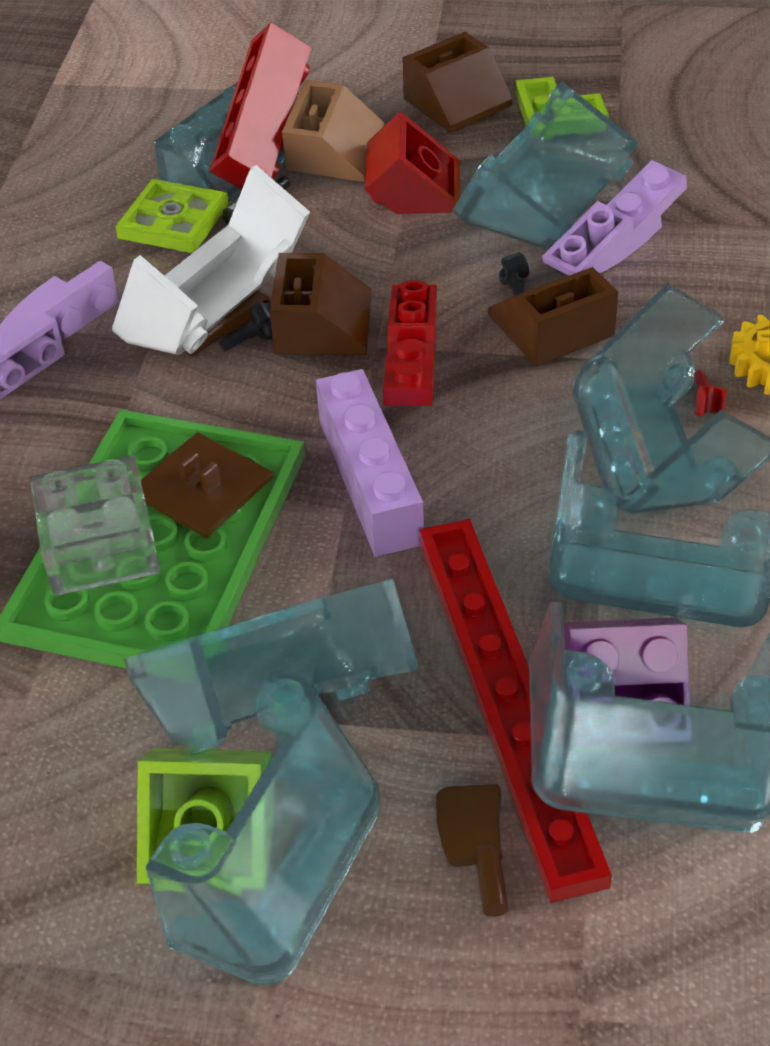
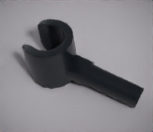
(514, 269)
(259, 327)

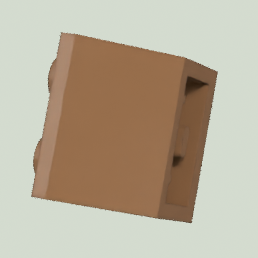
(329, 132)

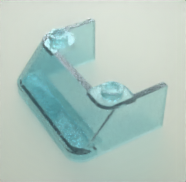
(631, 420)
(652, 572)
(329, 642)
(643, 754)

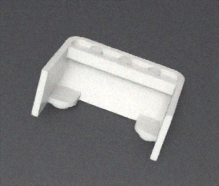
(181, 307)

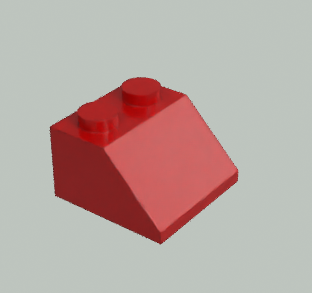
(411, 170)

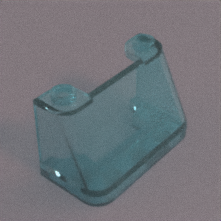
(547, 172)
(263, 886)

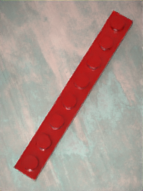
(500, 678)

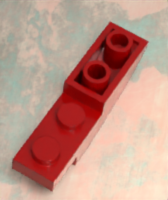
(411, 345)

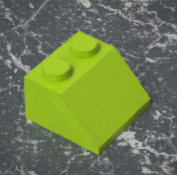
(190, 789)

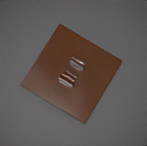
(203, 484)

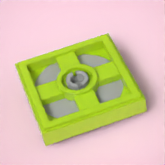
(172, 215)

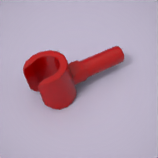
(709, 398)

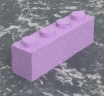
(370, 463)

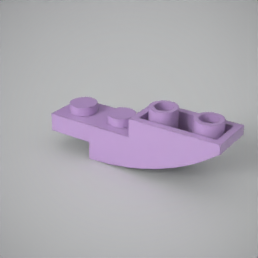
(618, 229)
(51, 313)

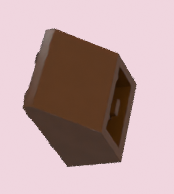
(455, 82)
(318, 307)
(559, 316)

